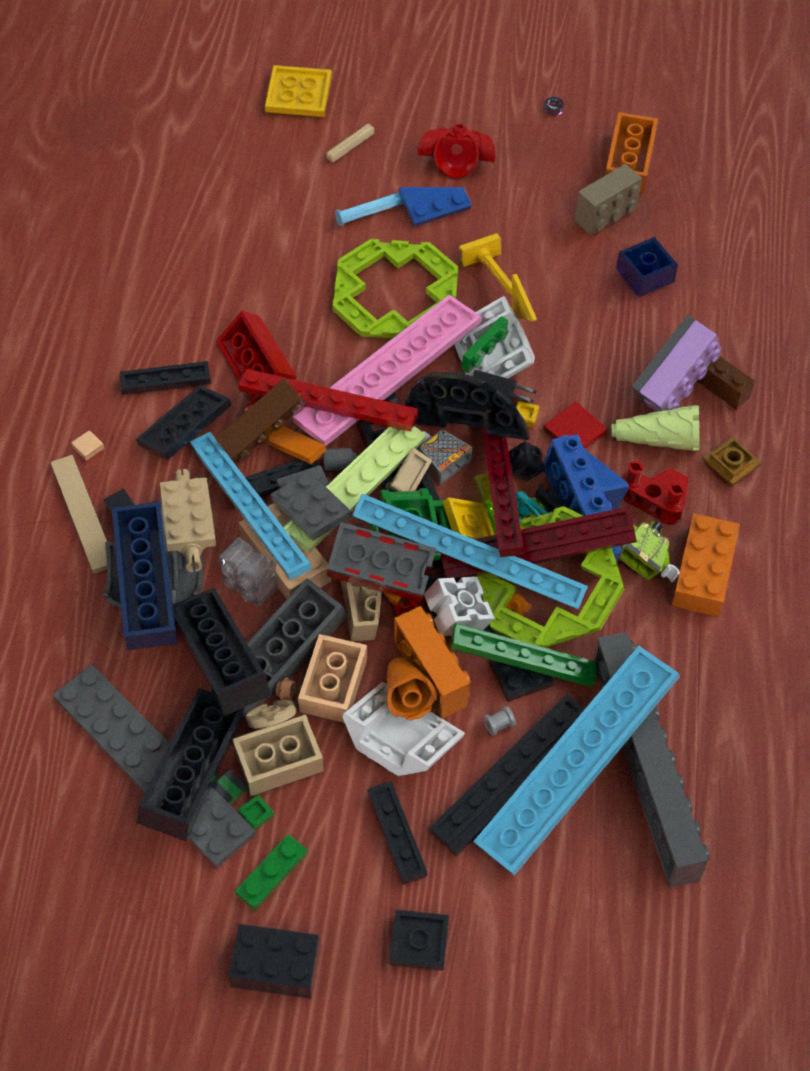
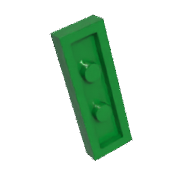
(485, 345)
(271, 872)

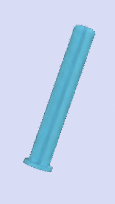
(368, 208)

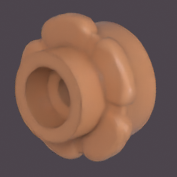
(286, 689)

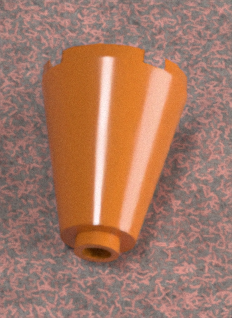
(408, 690)

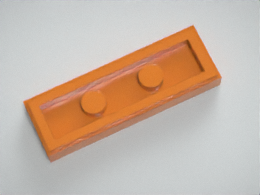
(296, 444)

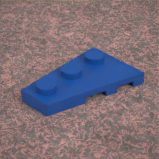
(433, 203)

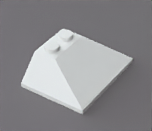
(509, 355)
(396, 742)

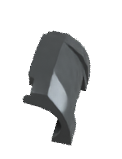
(183, 583)

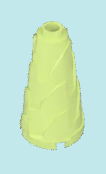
(666, 428)

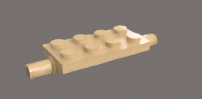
(187, 517)

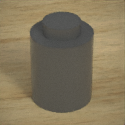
(338, 458)

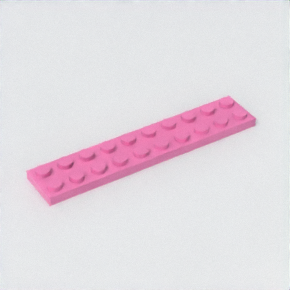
(394, 364)

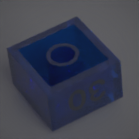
(646, 266)

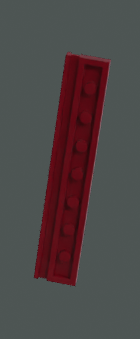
(560, 540)

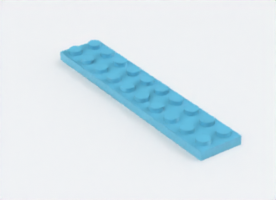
(576, 760)

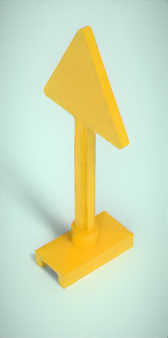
(483, 251)

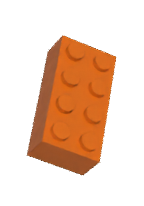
(633, 144)
(706, 565)
(428, 652)

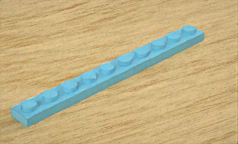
(251, 506)
(470, 551)

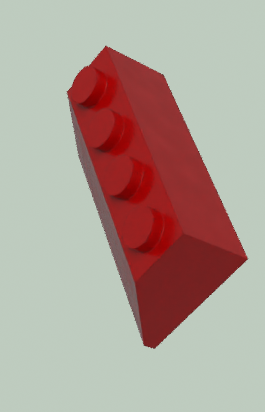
(251, 346)

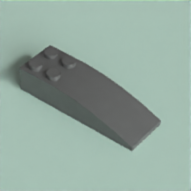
(292, 633)

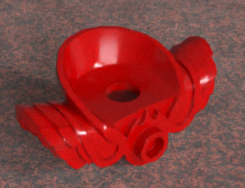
(457, 160)

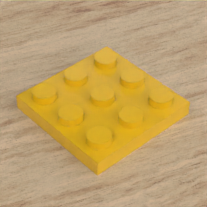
(298, 91)

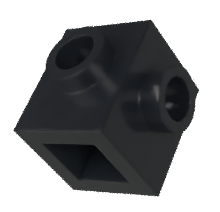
(526, 461)

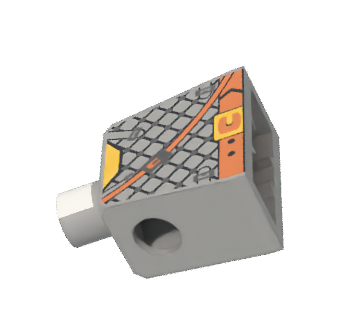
(446, 453)

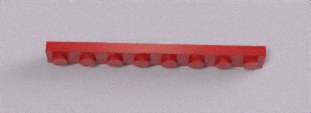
(335, 401)

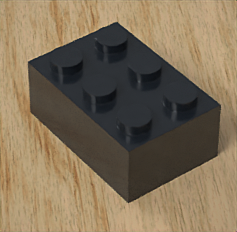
(274, 961)

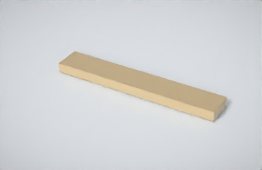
(81, 512)

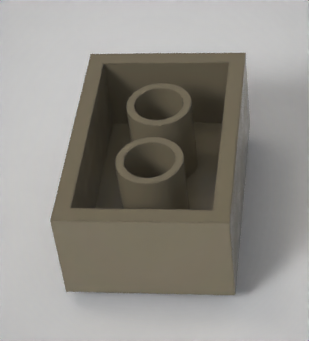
(608, 199)

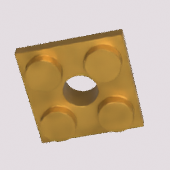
(732, 471)

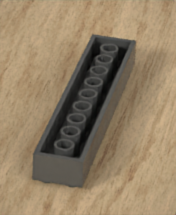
(656, 780)

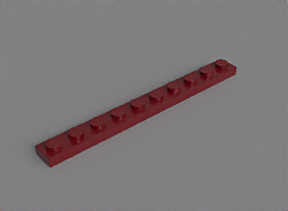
(503, 495)

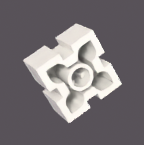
(458, 604)

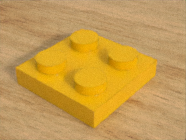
(468, 518)

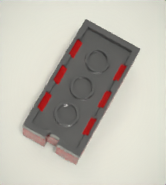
(380, 562)

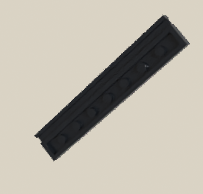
(491, 792)

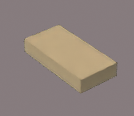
(411, 471)

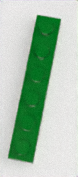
(523, 655)

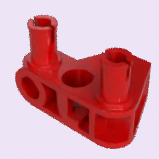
(658, 496)

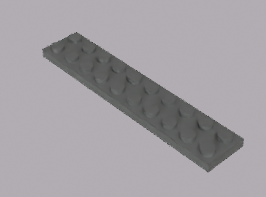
(138, 753)

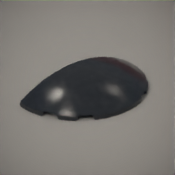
(465, 401)

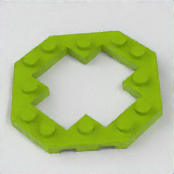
(398, 253)
(561, 624)

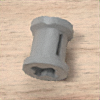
(499, 720)

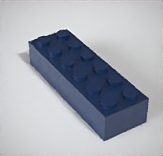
(144, 576)

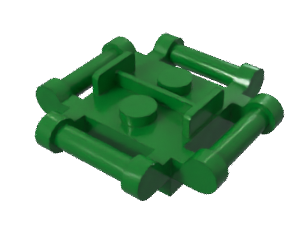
(418, 504)

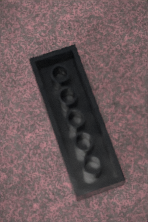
(220, 651)
(189, 767)

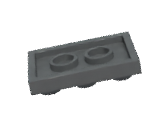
(311, 505)

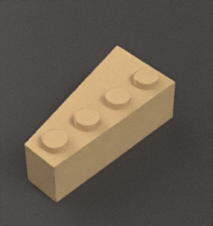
(362, 609)

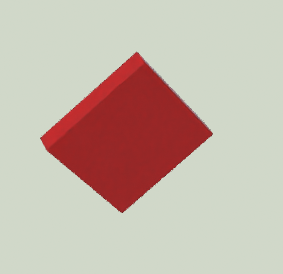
(576, 421)

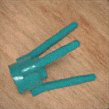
(526, 506)

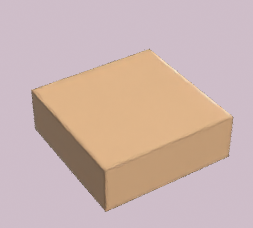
(87, 445)

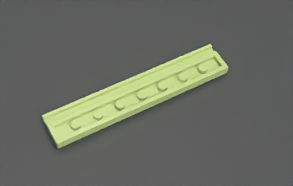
(364, 475)

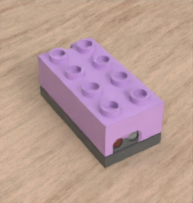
(677, 366)

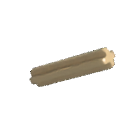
(350, 142)

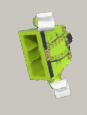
(650, 553)

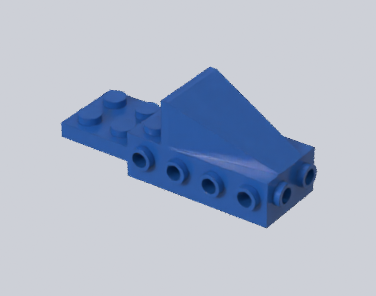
(582, 479)

